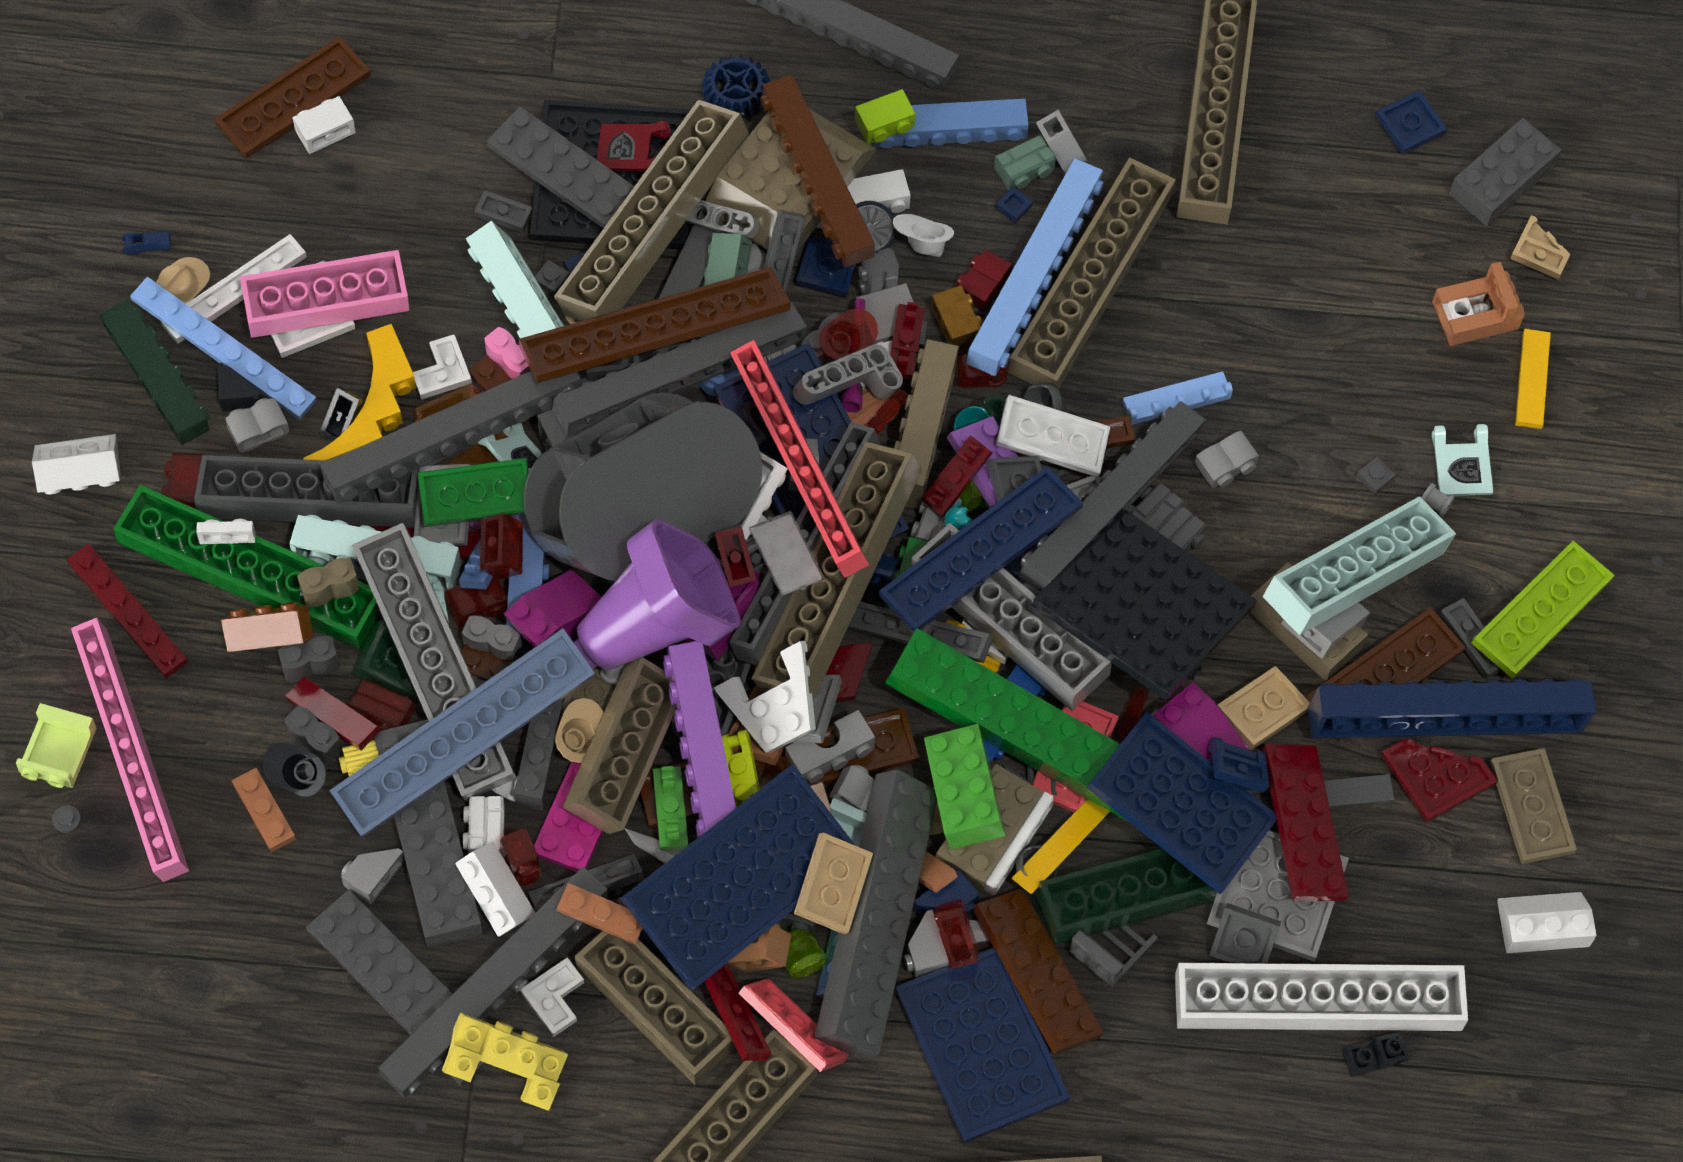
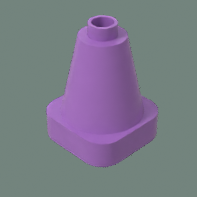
(660, 599)

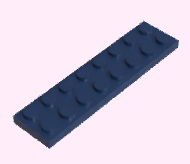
(981, 549)

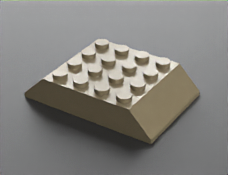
(763, 180)

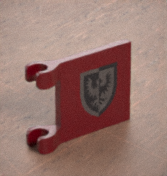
(628, 145)

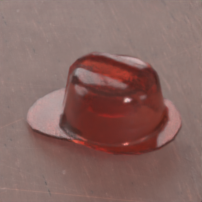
(848, 333)

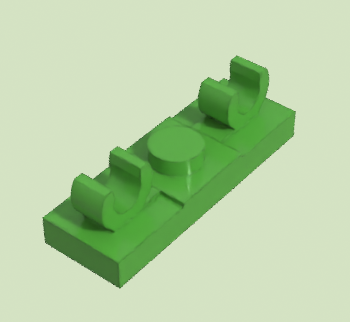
(670, 808)

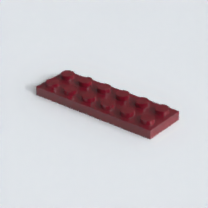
(1305, 823)

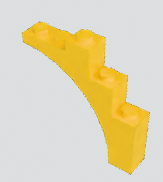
(380, 411)

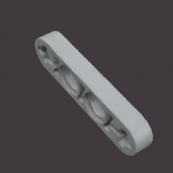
(714, 212)

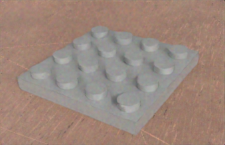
(1265, 889)

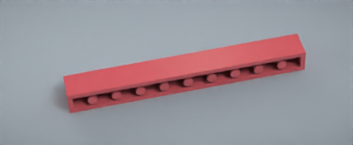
(799, 459)

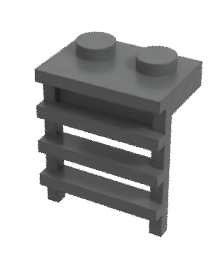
(1103, 962)

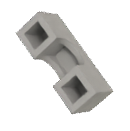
(853, 740)

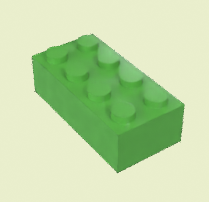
(964, 787)

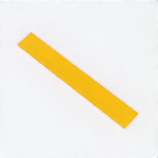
(1060, 845)

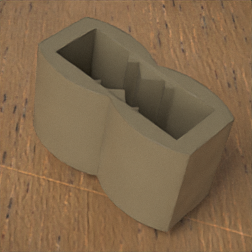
(328, 582)

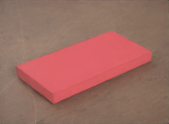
(1095, 718)
(791, 1023)

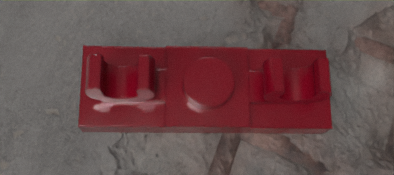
(907, 338)
(957, 476)

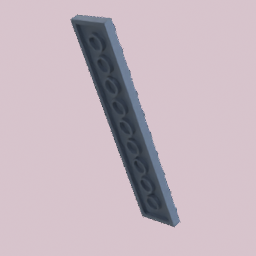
(462, 733)

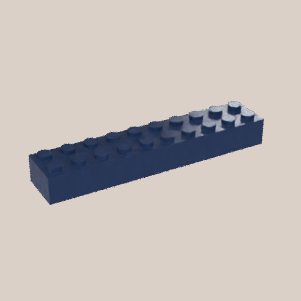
(1451, 708)

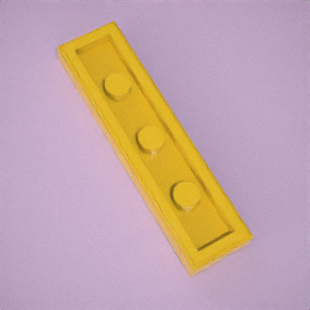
(1532, 379)

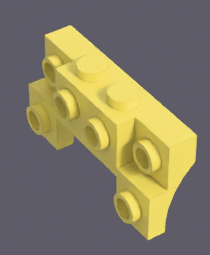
(499, 1046)

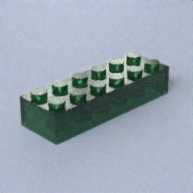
(1119, 895)

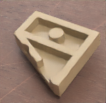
(1540, 250)

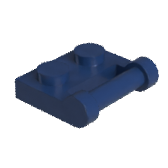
(1239, 765)

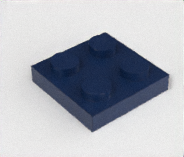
(1411, 122)
(823, 271)

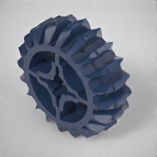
(736, 80)

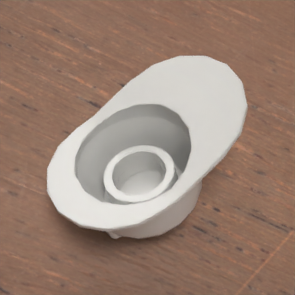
(923, 234)

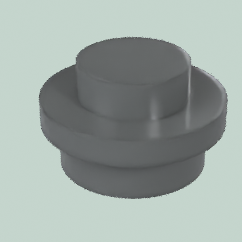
(66, 819)

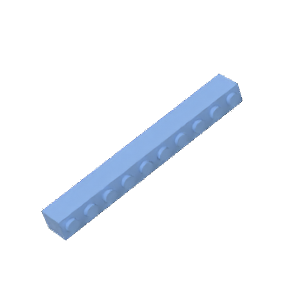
(1035, 268)

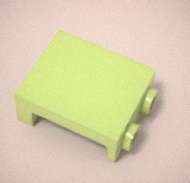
(57, 746)

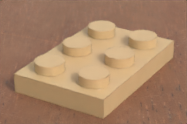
(1264, 707)
(833, 883)

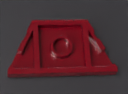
(850, 665)

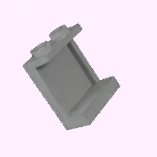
(1325, 635)

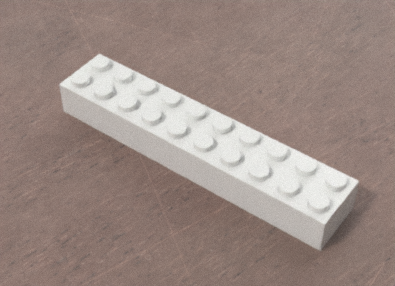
(1321, 997)

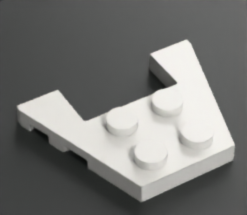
(779, 713)

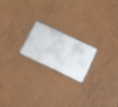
(786, 553)

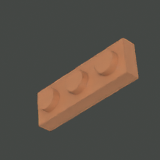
(263, 810)
(599, 913)

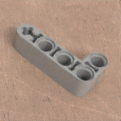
(843, 377)

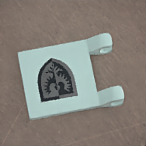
(514, 447)
(1463, 467)

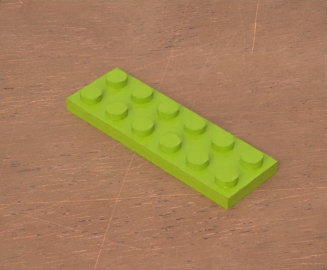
(1542, 609)

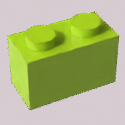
(885, 117)

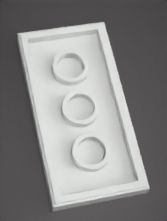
(1053, 435)

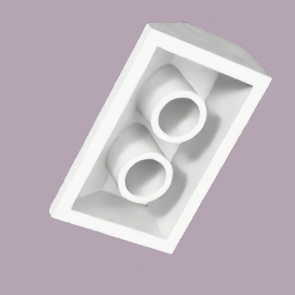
(76, 464)
(1546, 922)

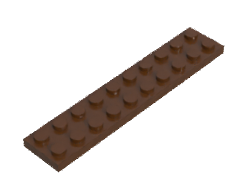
(654, 324)
(892, 748)

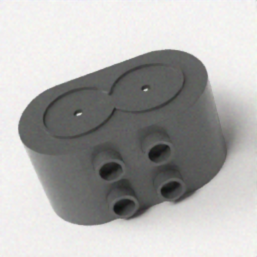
(642, 464)

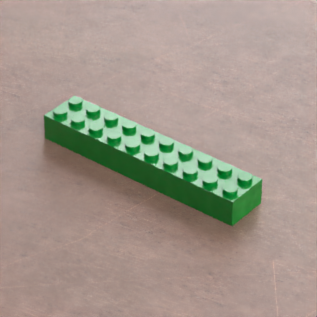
(252, 571)
(1005, 713)

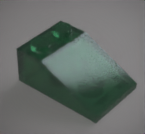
(382, 664)

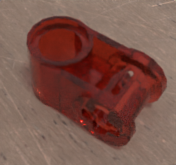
(972, 377)

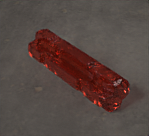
(888, 410)
(1133, 712)

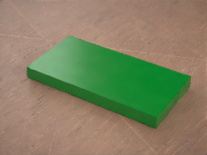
(473, 492)

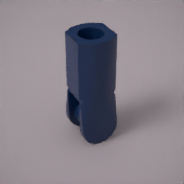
(151, 242)

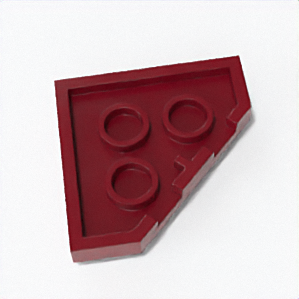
(1436, 776)

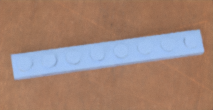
(223, 348)

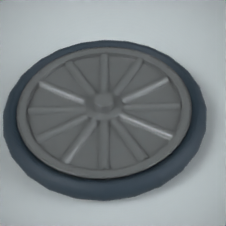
(879, 223)

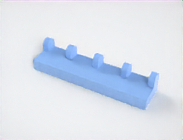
(1193, 393)

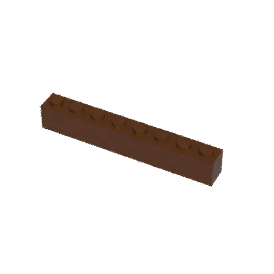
(818, 171)

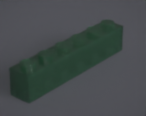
(155, 372)

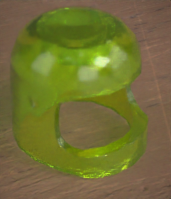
(804, 954)

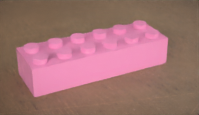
(324, 293)

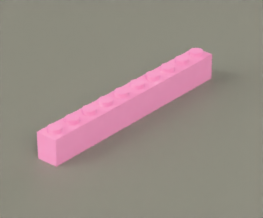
(130, 750)

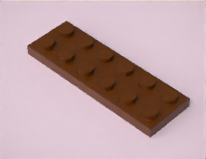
(306, 85)
(1405, 656)
(1038, 971)

